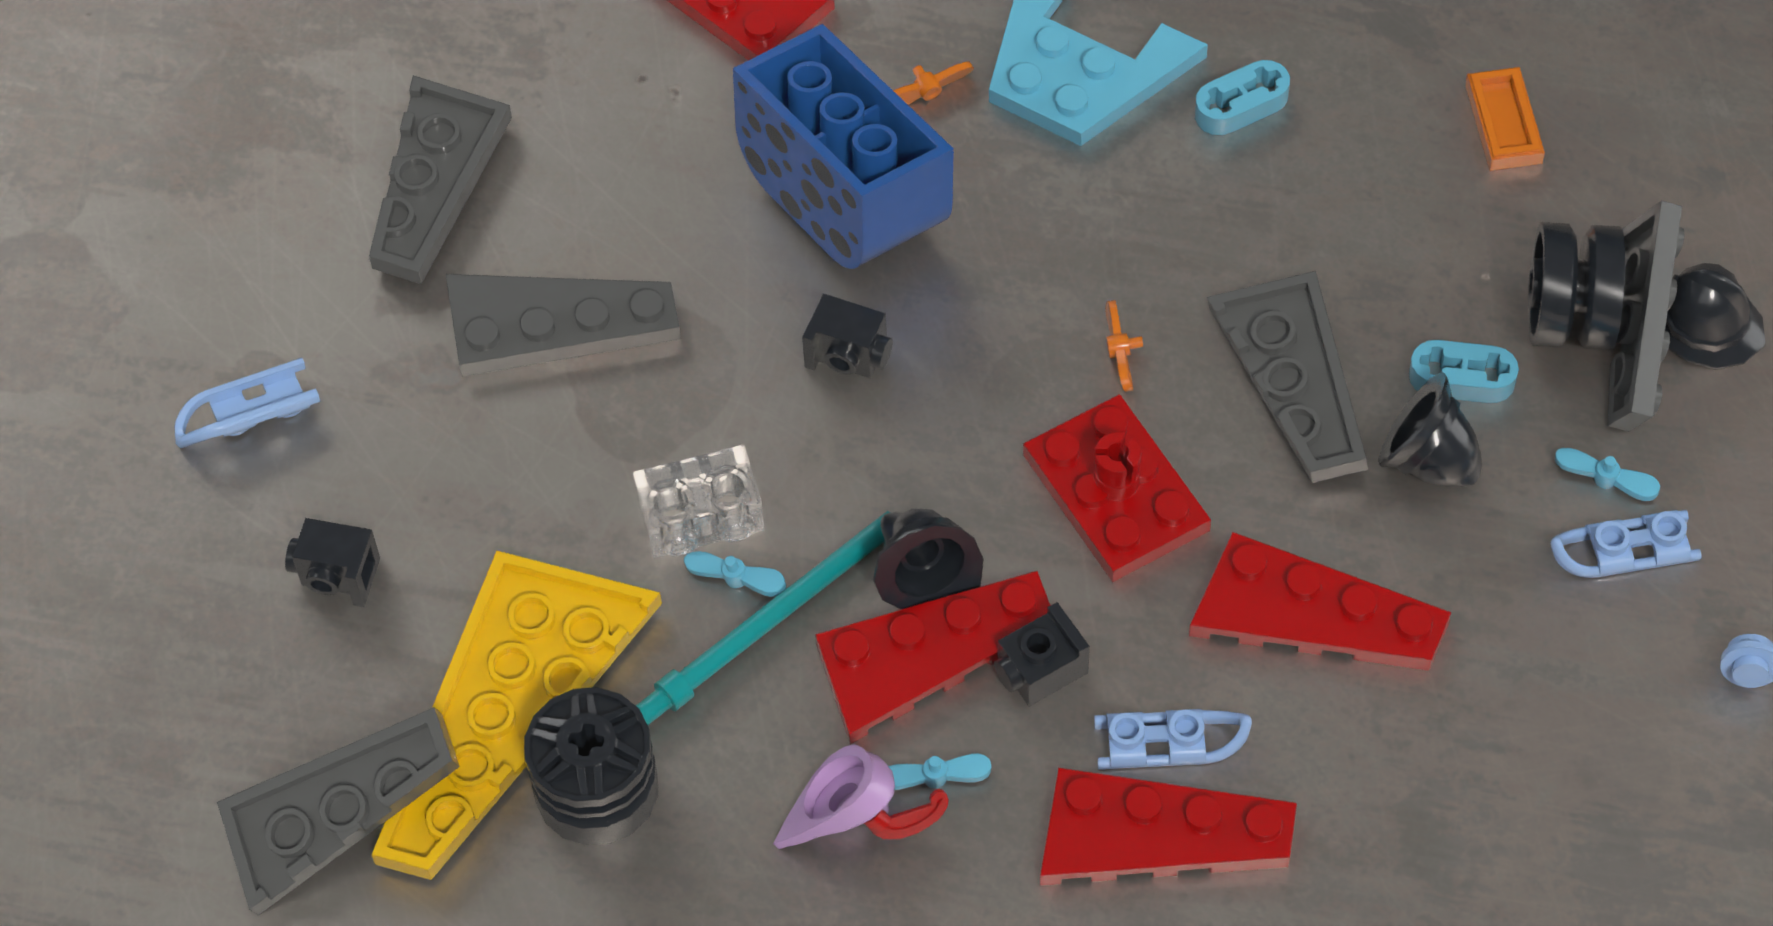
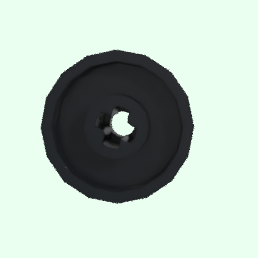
(1584, 286)

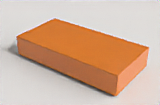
(1504, 119)

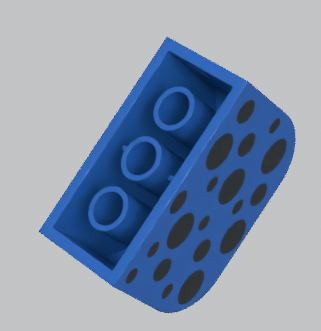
(840, 148)

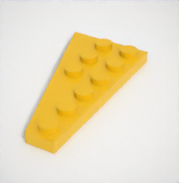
(524, 643)

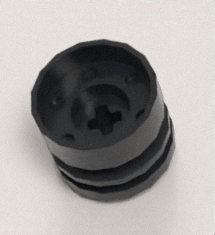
(598, 794)

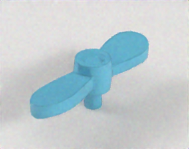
(1608, 474)
(735, 573)
(936, 771)

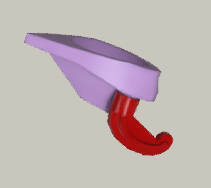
(854, 791)

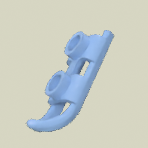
(237, 415)
(1615, 538)
(1179, 728)

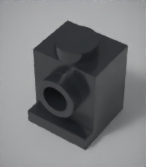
(846, 338)
(334, 559)
(1042, 674)

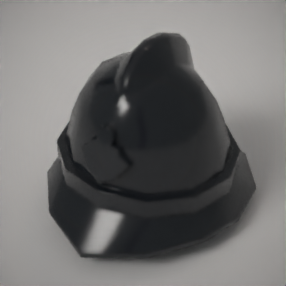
(1713, 319)
(1433, 438)
(925, 559)

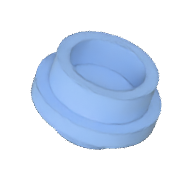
(1748, 661)

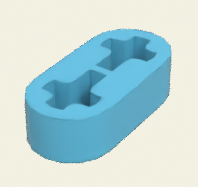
(1244, 100)
(1466, 369)

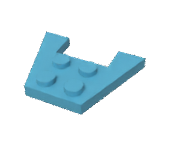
(1076, 82)

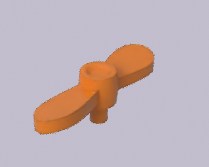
(930, 85)
(1120, 345)

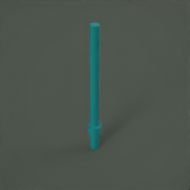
(677, 687)

